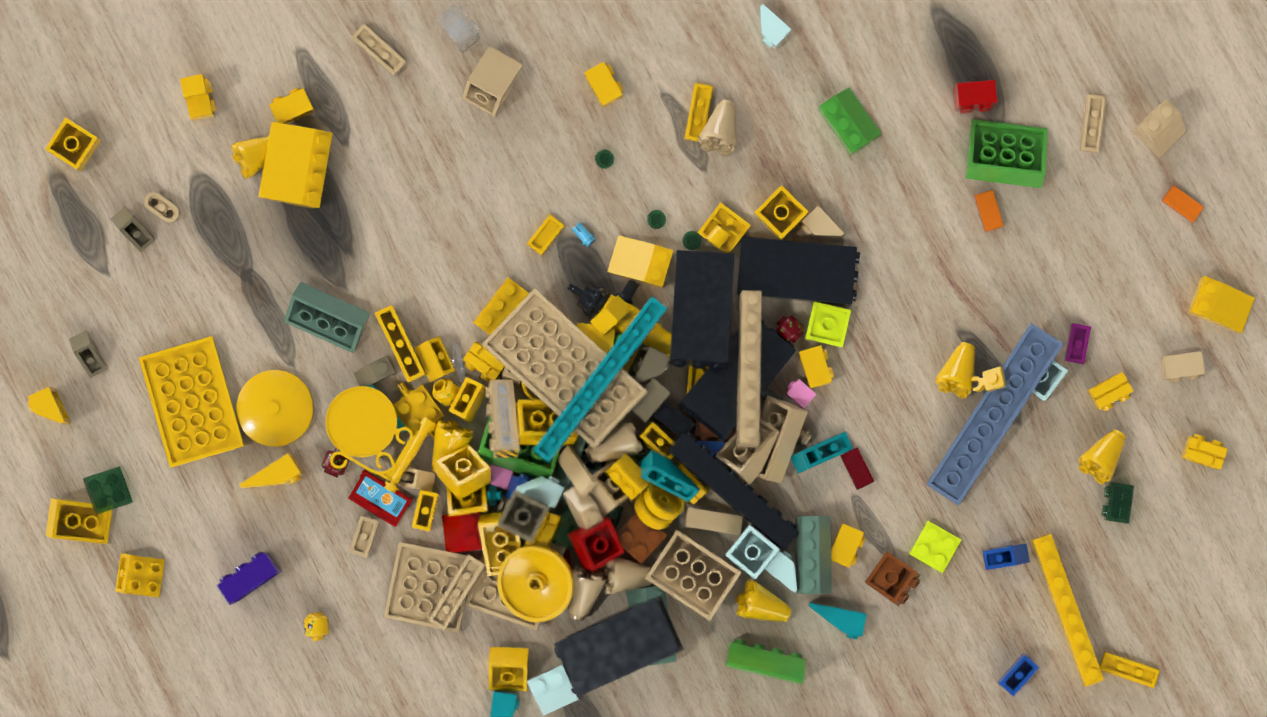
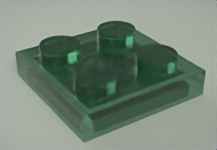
(107, 490)

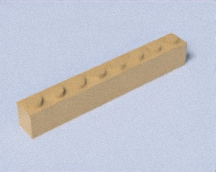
(749, 369)

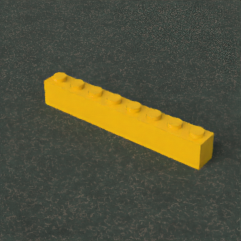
(1067, 610)

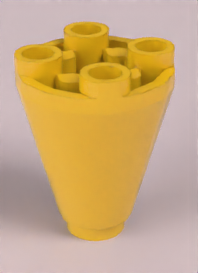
(250, 155)
(958, 371)
(448, 439)
(1103, 457)
(761, 604)

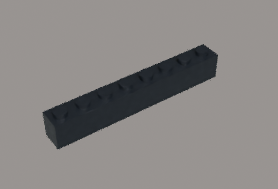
(732, 491)

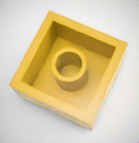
(73, 144)
(780, 213)
(463, 471)

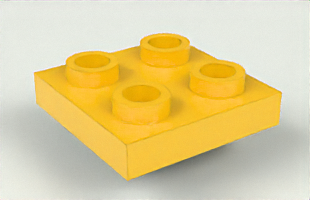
(724, 229)

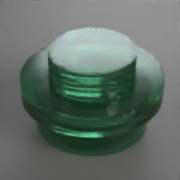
(604, 159)
(656, 219)
(691, 240)

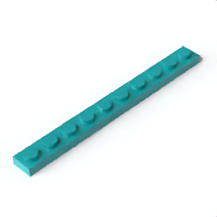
(600, 379)

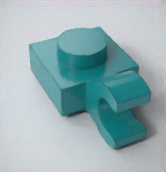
(493, 495)

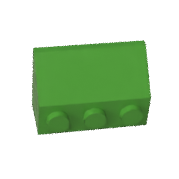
(849, 121)

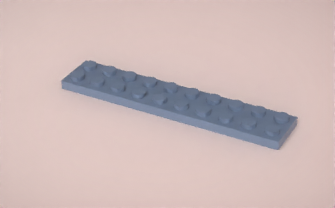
(995, 415)

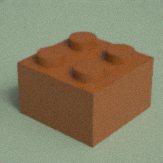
(639, 538)

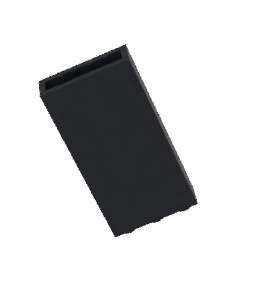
(798, 270)
(702, 309)
(715, 394)
(618, 646)

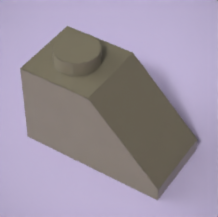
(132, 229)
(87, 353)
(375, 372)

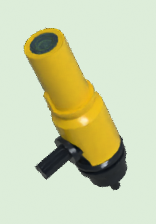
(594, 300)

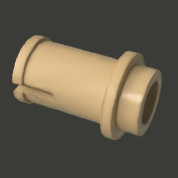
(804, 437)

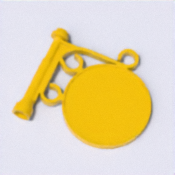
(363, 424)

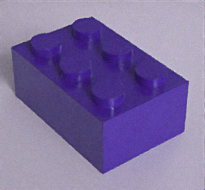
(248, 577)

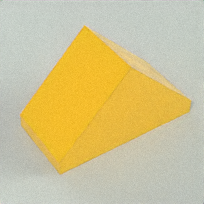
(610, 315)

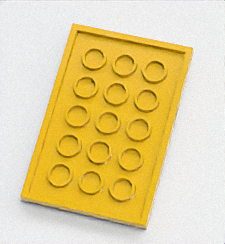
(191, 401)

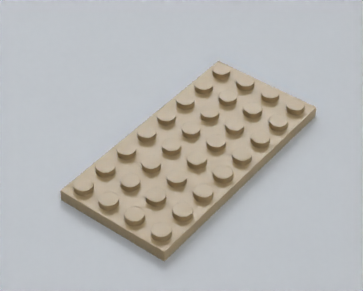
(557, 361)

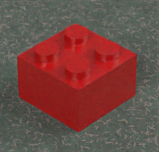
(974, 96)
(596, 545)

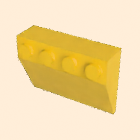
(295, 165)

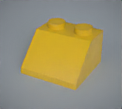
(48, 405)
(472, 503)
(508, 669)

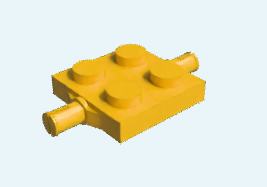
(415, 406)

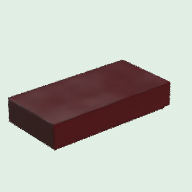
(857, 468)

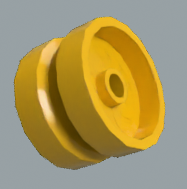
(658, 507)

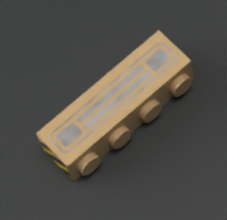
(502, 419)

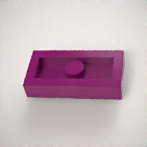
(1077, 343)

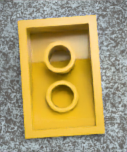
(640, 261)
(1221, 304)
(280, 472)
(77, 522)
(496, 542)

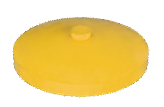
(275, 408)
(535, 583)

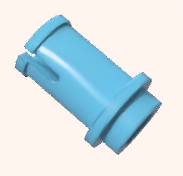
(584, 234)

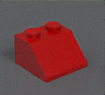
(462, 532)

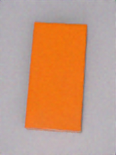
(1182, 204)
(988, 211)

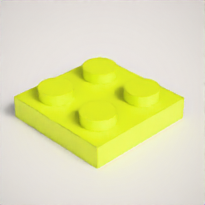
(828, 324)
(935, 546)

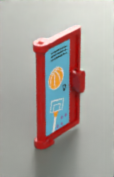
(372, 496)

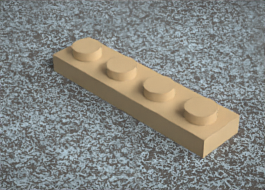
(456, 592)

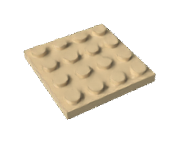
(419, 584)

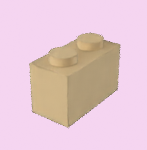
(1182, 366)

